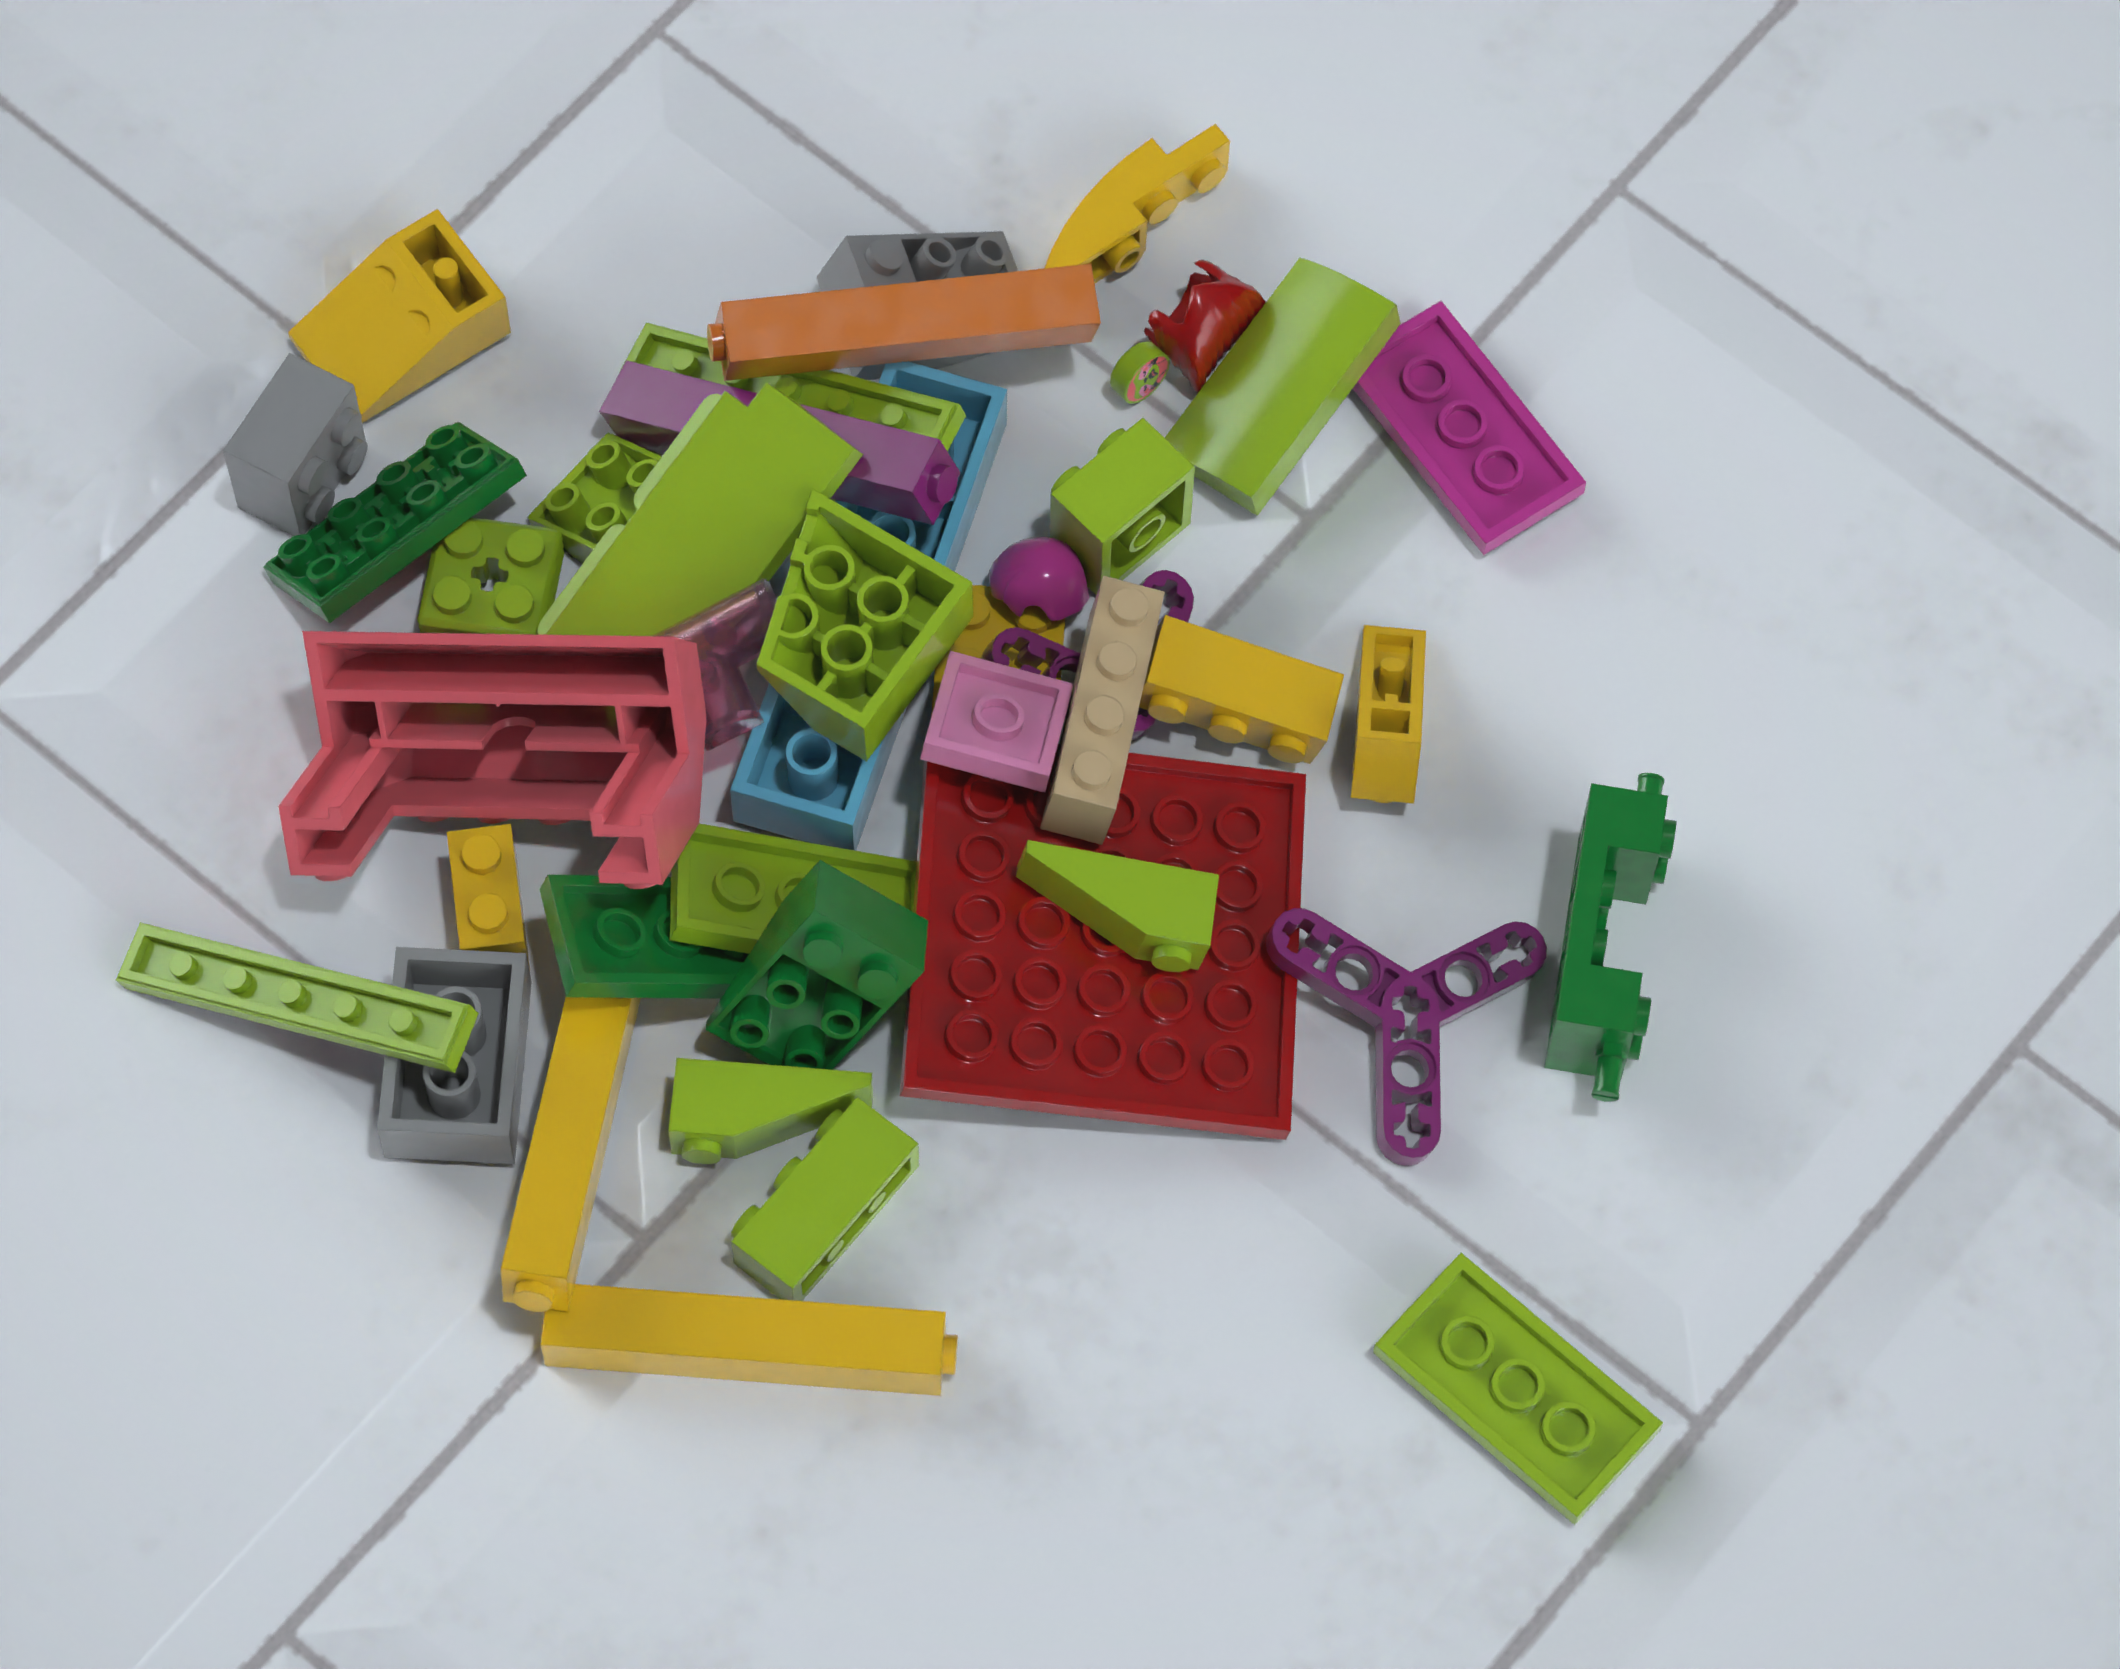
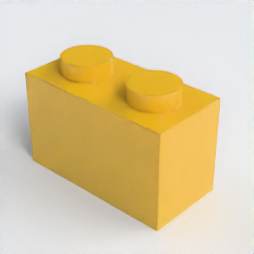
(487, 890)

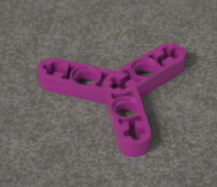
(1384, 990)

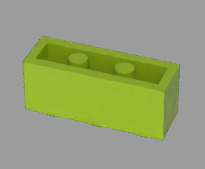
(823, 1201)

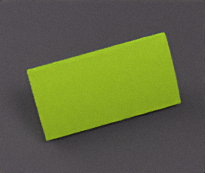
(1282, 382)

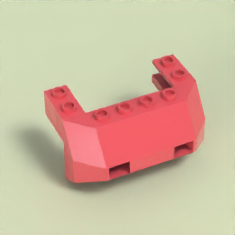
(501, 735)

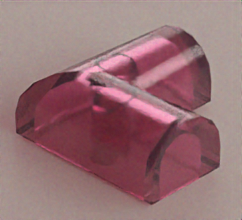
(726, 638)

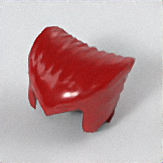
(1205, 322)

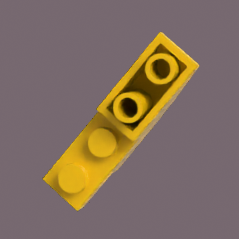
(1142, 188)

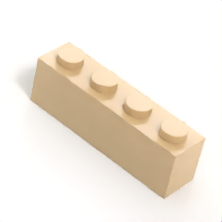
(1102, 710)

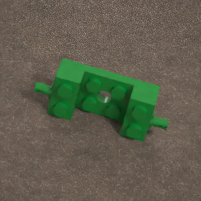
(1599, 1008)

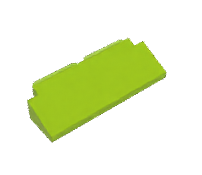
(706, 517)

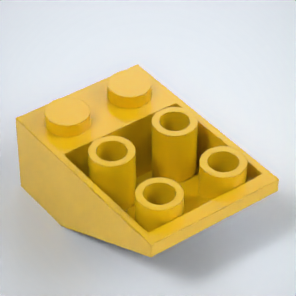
(404, 315)

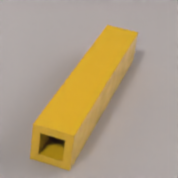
(567, 1152)
(751, 1339)

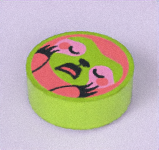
(1139, 372)

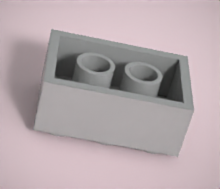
(477, 1108)

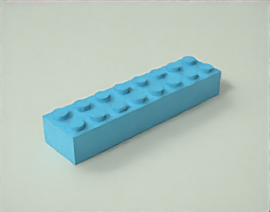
(791, 774)

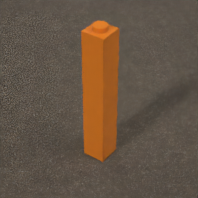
(904, 322)

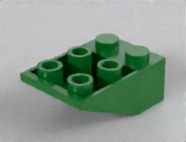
(821, 972)

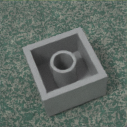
(296, 447)

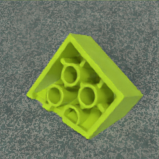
(859, 626)

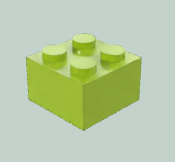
(1123, 502)

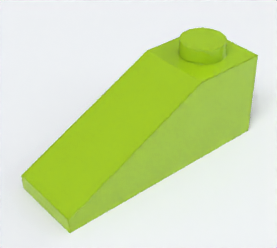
(1136, 904)
(746, 1107)

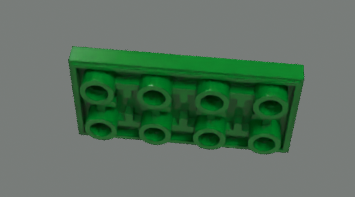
(393, 520)

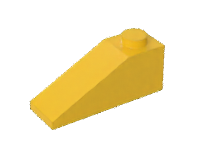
(1389, 714)

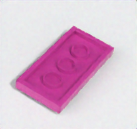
(1466, 430)

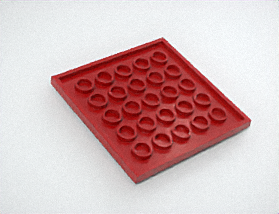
(1057, 1019)

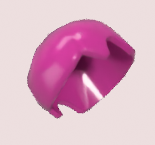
(1042, 575)

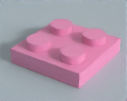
(997, 721)

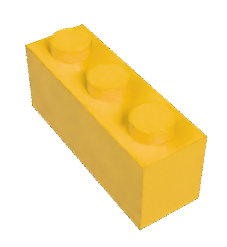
(1240, 691)

